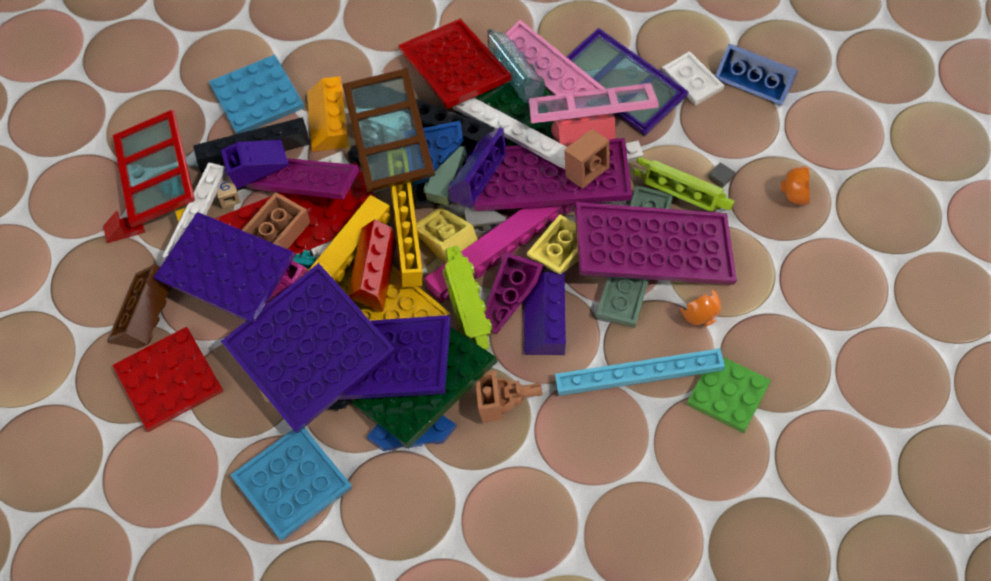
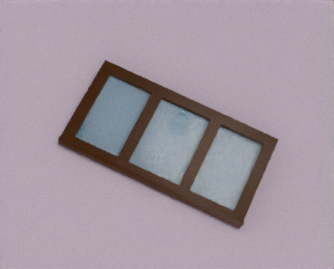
(388, 130)

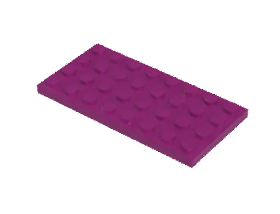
(533, 181)
(654, 243)

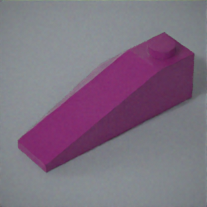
(512, 285)

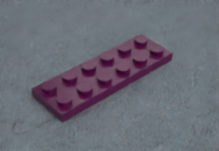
(310, 179)

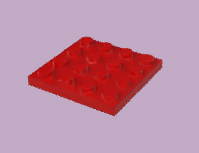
(167, 379)

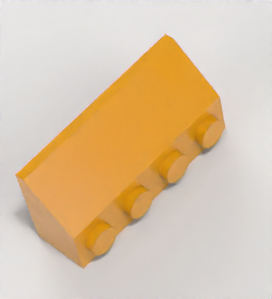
(327, 115)

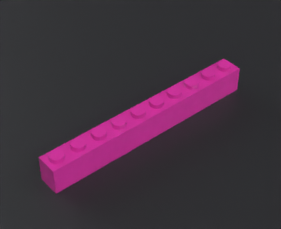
(504, 238)

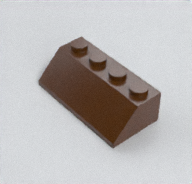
(140, 310)

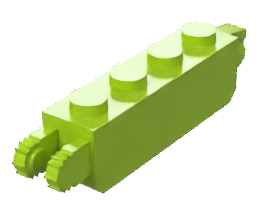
(683, 185)
(465, 298)

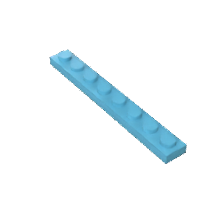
(639, 372)

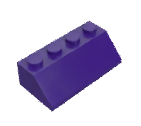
(478, 169)
(545, 316)

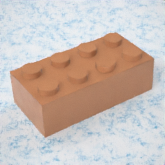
(279, 221)

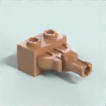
(501, 395)

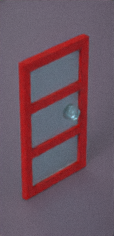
(153, 168)

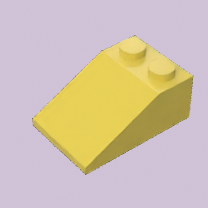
(444, 230)
(557, 246)

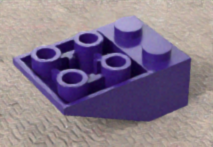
(253, 160)

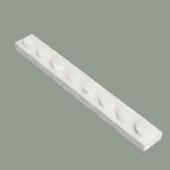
(514, 130)

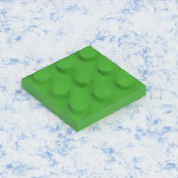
(729, 395)

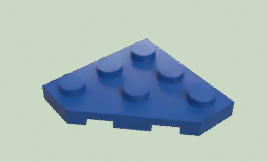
(442, 143)
(437, 434)

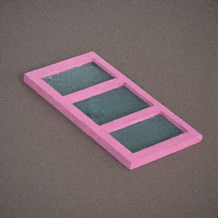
(592, 103)

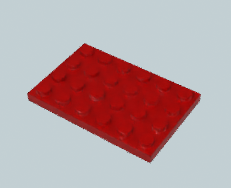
(454, 63)

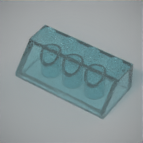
(524, 77)

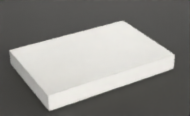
(694, 77)

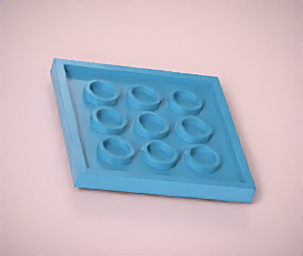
(256, 94)
(291, 482)

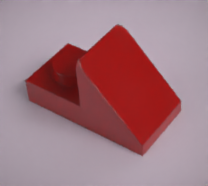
(119, 228)

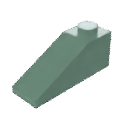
(437, 187)

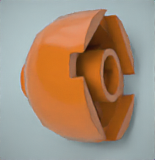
(797, 185)
(703, 310)

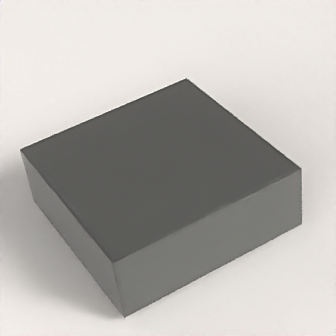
(721, 174)

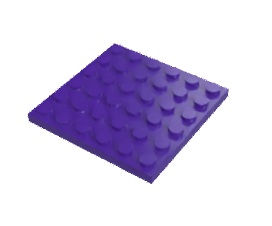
(308, 347)

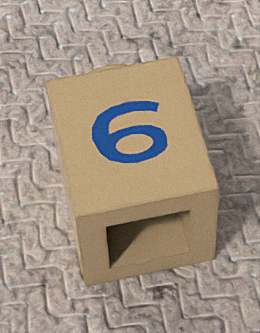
(227, 193)

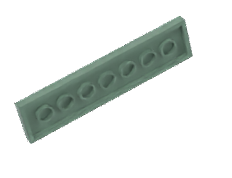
(624, 296)

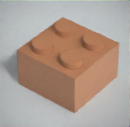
(587, 158)

